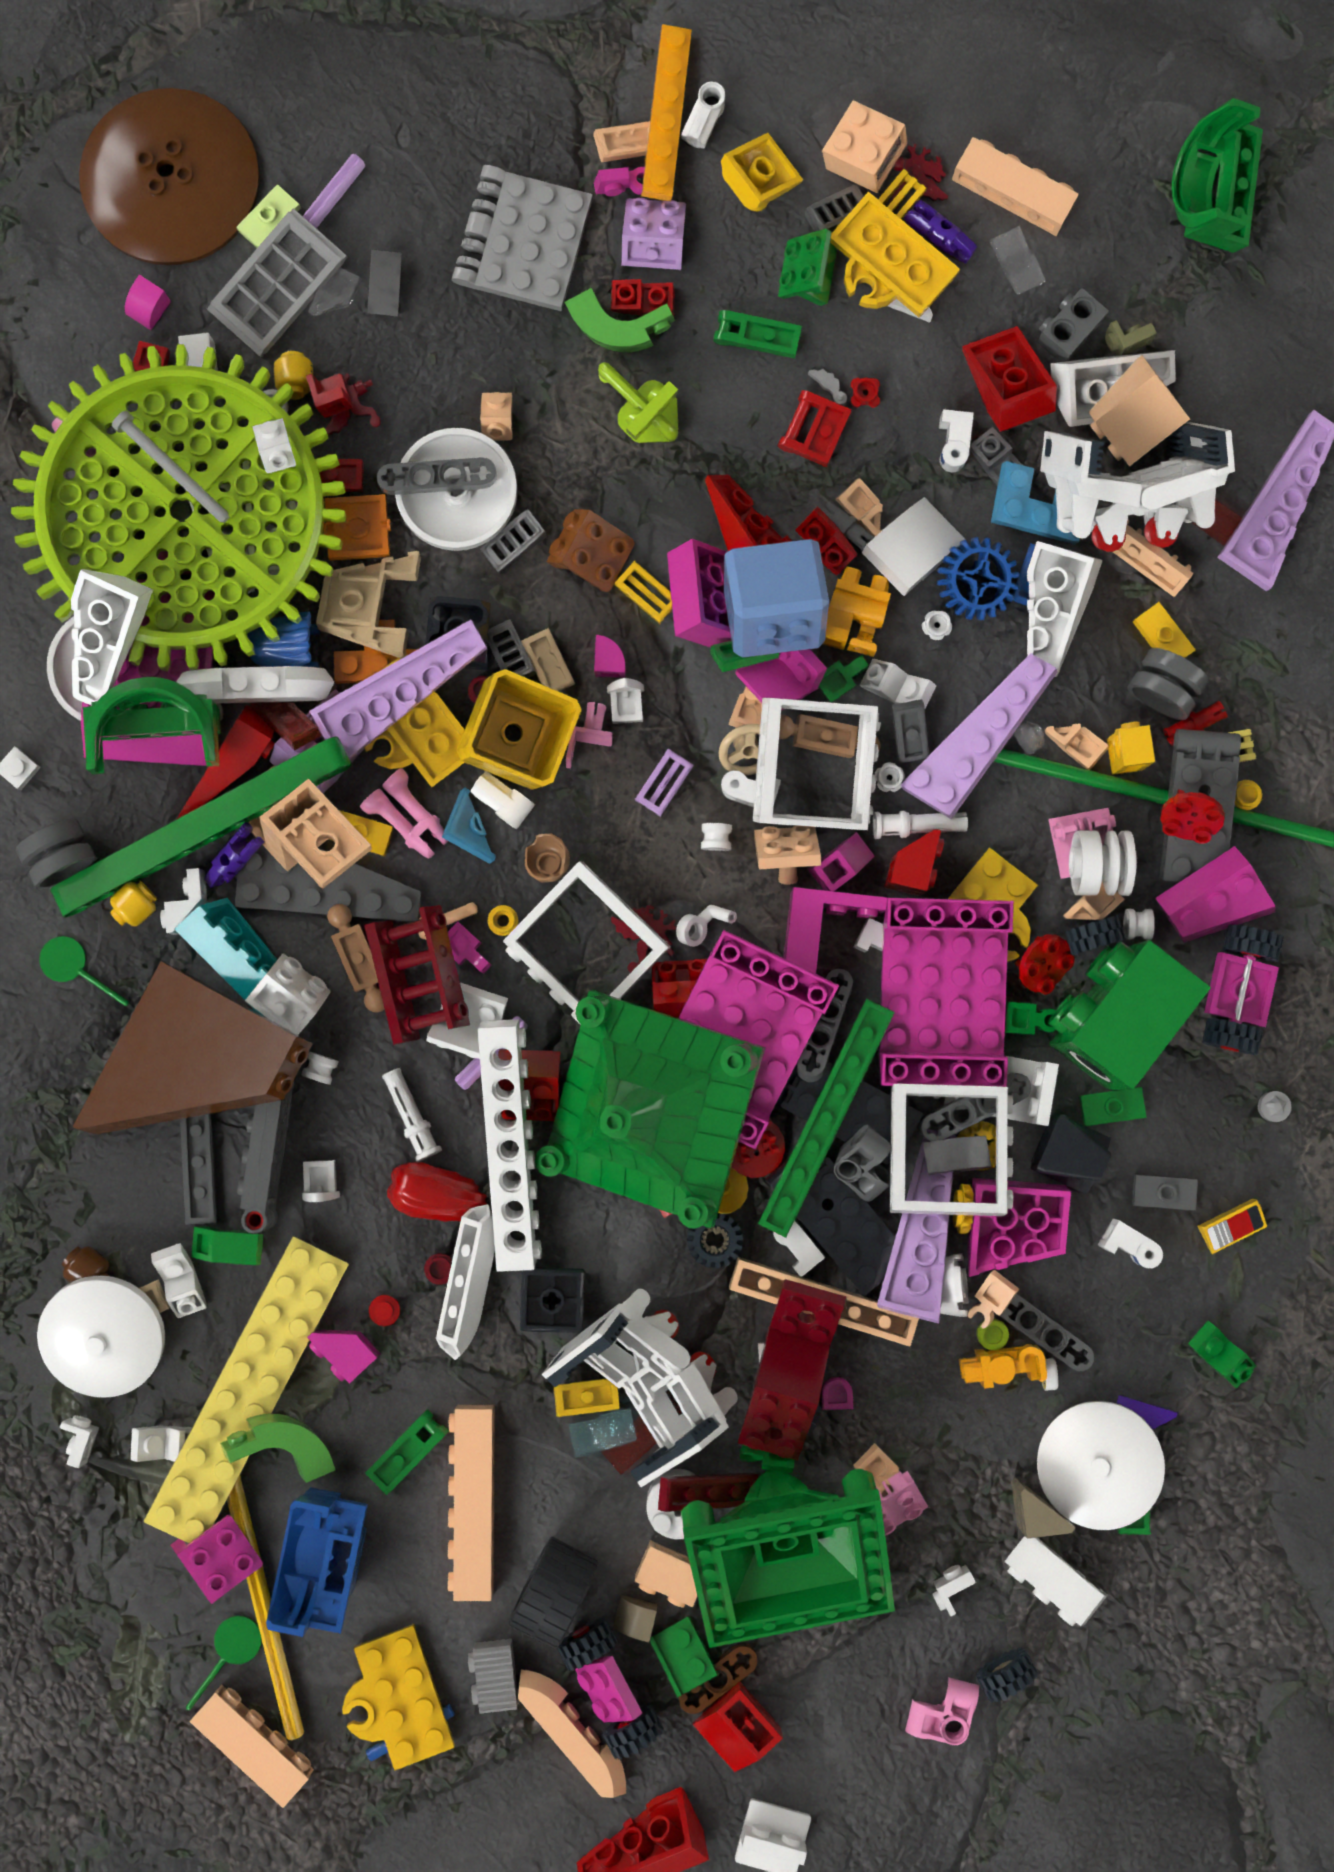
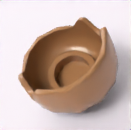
(547, 858)

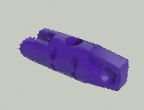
(940, 231)
(233, 857)

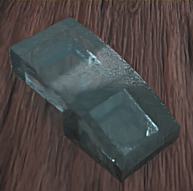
(602, 1433)

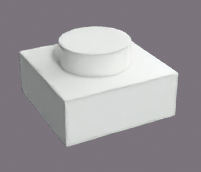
(18, 768)

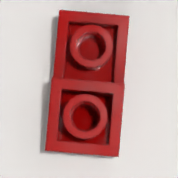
(640, 298)
(833, 545)

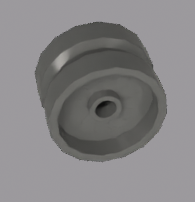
(1168, 683)
(55, 853)

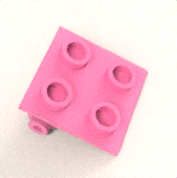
(1064, 828)
(903, 1503)

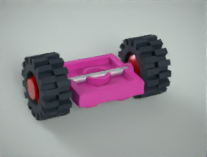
(1242, 989)
(611, 1696)

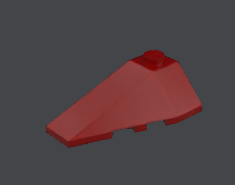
(737, 518)
(239, 752)
(657, 1840)

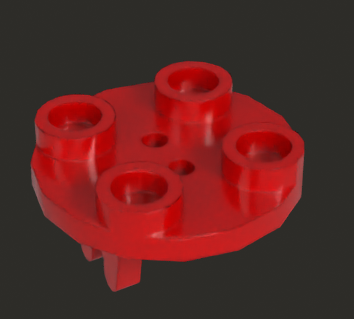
(1192, 816)
(1045, 963)
(770, 1154)

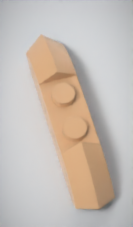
(580, 1744)

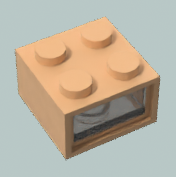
(865, 146)

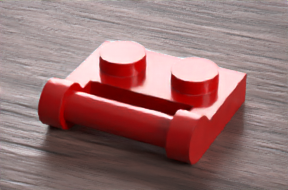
(823, 433)

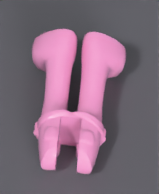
(380, 804)

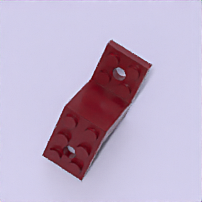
(791, 1370)

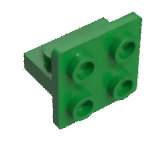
(808, 267)

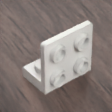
(289, 994)
(481, 1007)
(1038, 1105)

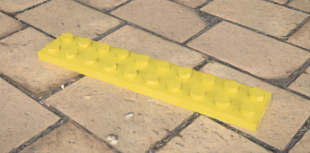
(246, 1388)

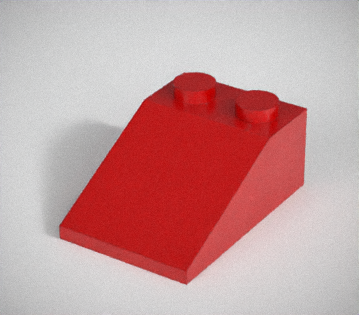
(1010, 378)

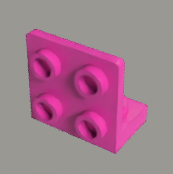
(787, 677)
(218, 1558)

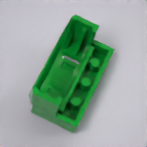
(1238, 152)
(179, 715)

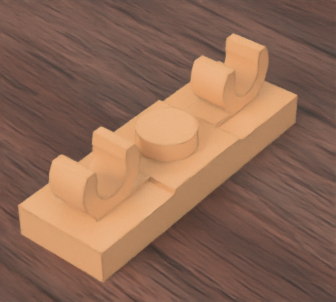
(1154, 562)

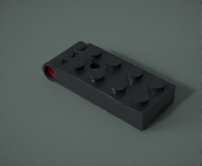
(867, 1107)
(847, 1230)

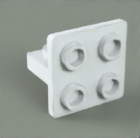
(773, 1837)

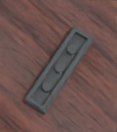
(199, 1169)

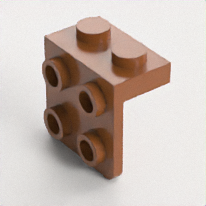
(591, 548)

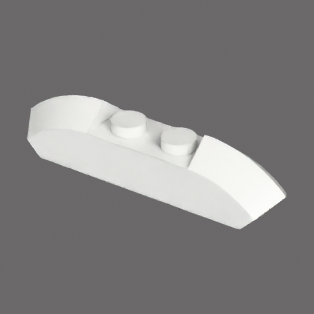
(259, 684)
(467, 1281)

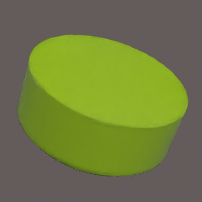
(993, 1336)

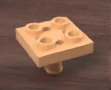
(787, 850)

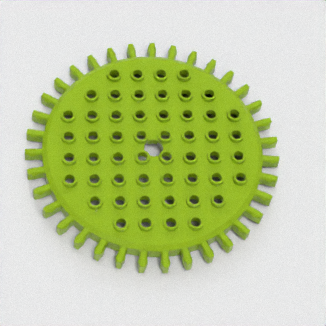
(154, 393)

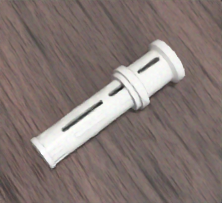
(906, 824)
(416, 1127)

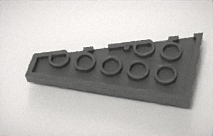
(268, 886)

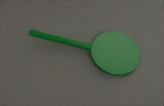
(65, 959)
(236, 1642)

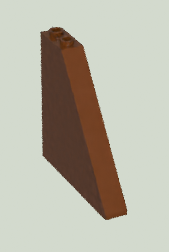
(190, 1057)

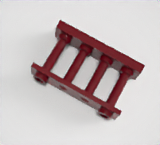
(392, 979)

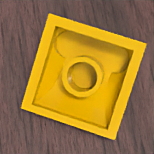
(759, 172)

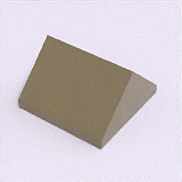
(1035, 1515)

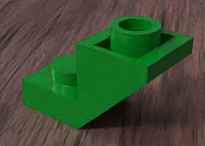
(227, 1246)
(1222, 1355)

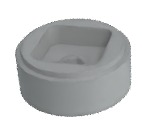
(1274, 1106)

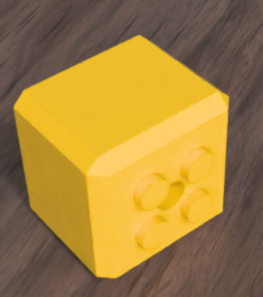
(545, 725)

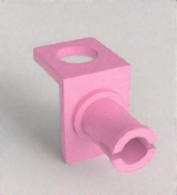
(591, 731)

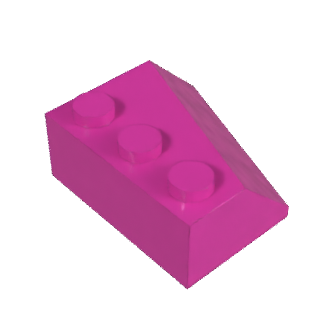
(698, 593)
(1216, 897)
(1028, 1232)

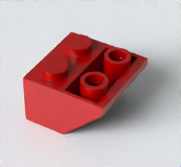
(912, 866)
(674, 983)
(542, 1082)
(739, 1728)

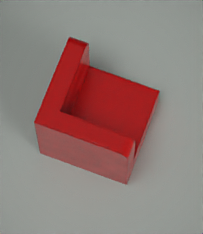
(329, 394)

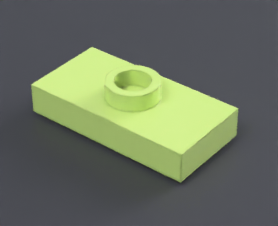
(267, 215)

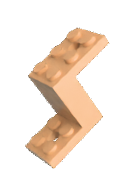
(300, 825)

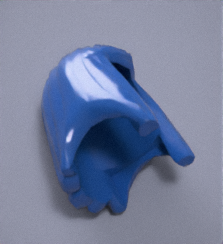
(290, 649)

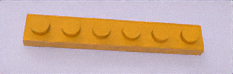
(666, 113)

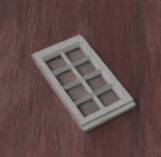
(277, 282)

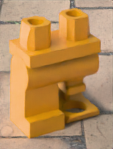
(860, 604)
(1003, 1364)

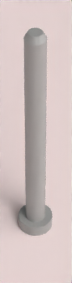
(124, 423)

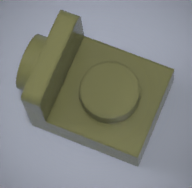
(1133, 340)

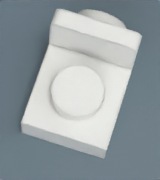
(81, 1444)

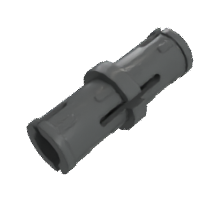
(848, 525)

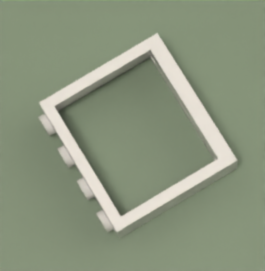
(767, 764)
(616, 904)
(1004, 1137)

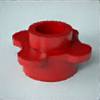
(868, 384)

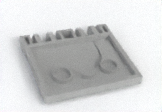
(528, 240)

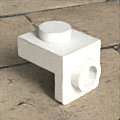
(274, 445)
(953, 1581)

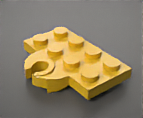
(890, 259)
(424, 737)
(999, 880)
(398, 1699)

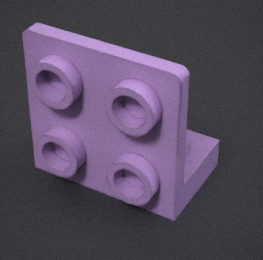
(653, 233)

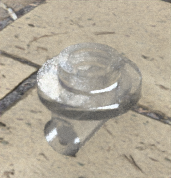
(1030, 737)

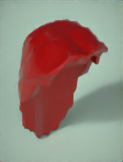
(432, 1192)

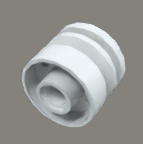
(1108, 862)

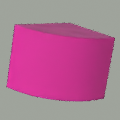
(146, 302)
(608, 659)

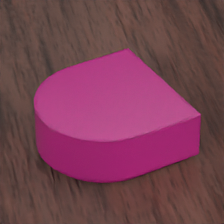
(836, 1394)

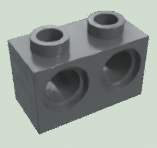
(1075, 328)

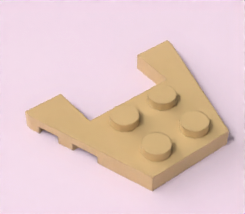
(354, 600)

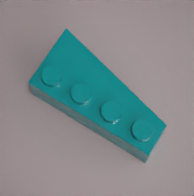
(228, 945)

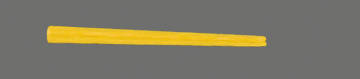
(270, 1639)

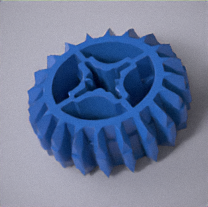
(982, 565)

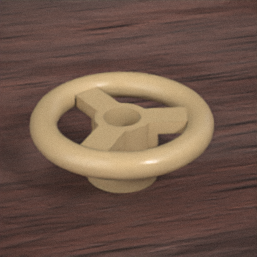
(746, 747)

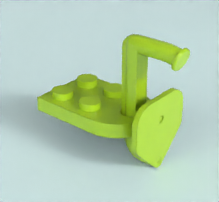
(649, 411)

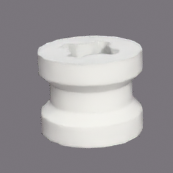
(716, 836)
(1138, 924)
(319, 1068)

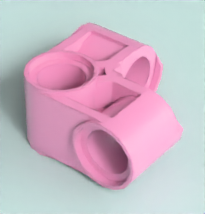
(930, 1720)

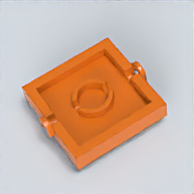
(365, 529)

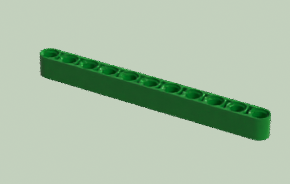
(199, 827)

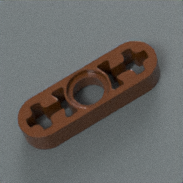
(717, 1691)

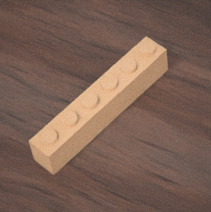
(858, 1313)
(473, 1502)

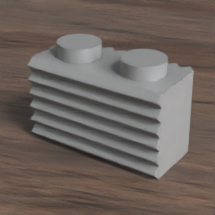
(495, 1676)

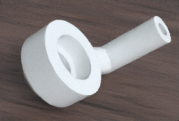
(693, 929)

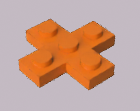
(359, 665)

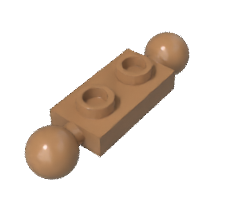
(821, 735)
(356, 956)

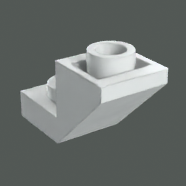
(894, 684)
(177, 911)
(180, 1280)
(157, 1442)

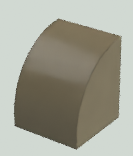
(635, 1618)

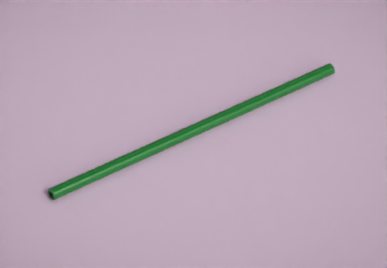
(1157, 795)

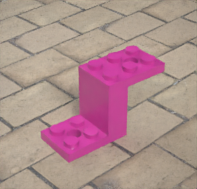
(806, 918)

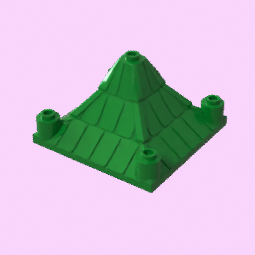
(652, 1108)
(789, 1558)

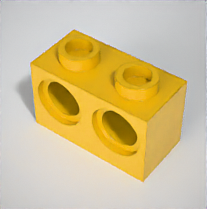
(1130, 748)

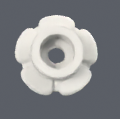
(937, 617)
(897, 777)

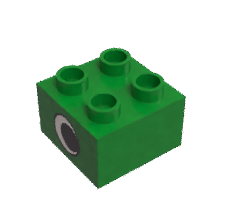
(1128, 1013)

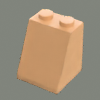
(1137, 413)

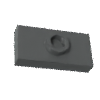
(910, 731)
(1164, 1192)

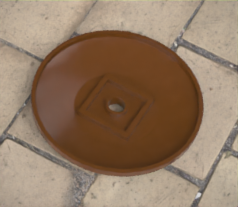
(175, 215)

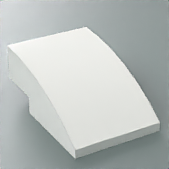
(912, 546)

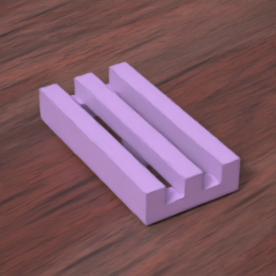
(651, 803)

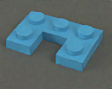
(1018, 511)

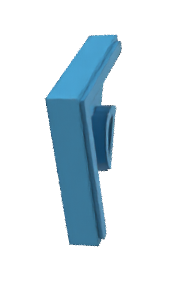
(466, 828)

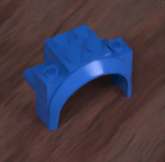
(317, 1563)

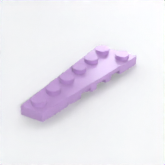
(1270, 522)
(388, 695)
(967, 753)
(919, 1251)

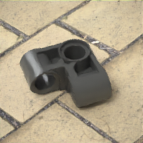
(860, 1164)

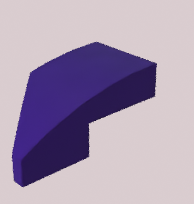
(1151, 1413)

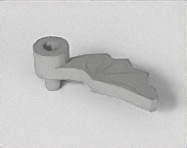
(829, 384)

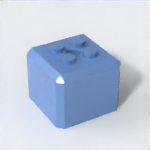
(776, 597)

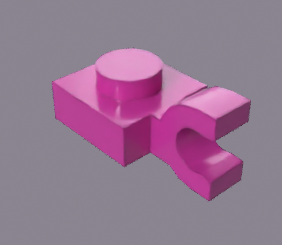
(616, 180)
(465, 946)

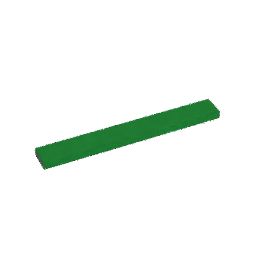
(826, 1118)

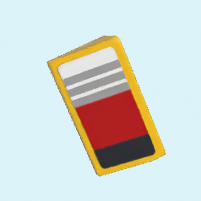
(1233, 1225)

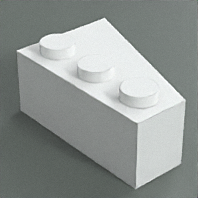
(1055, 1580)

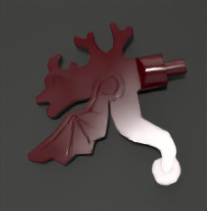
(920, 168)
(341, 419)
(656, 925)

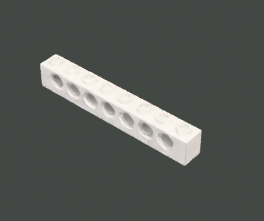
(509, 1253)

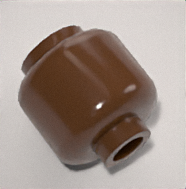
(84, 1263)

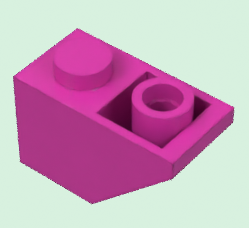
(842, 863)
(346, 1351)

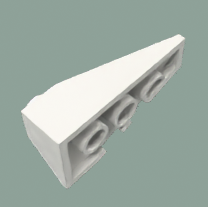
(1087, 380)
(1057, 599)
(105, 625)

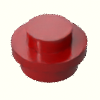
(384, 1310)

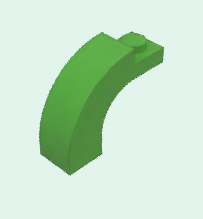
(613, 333)
(284, 1433)

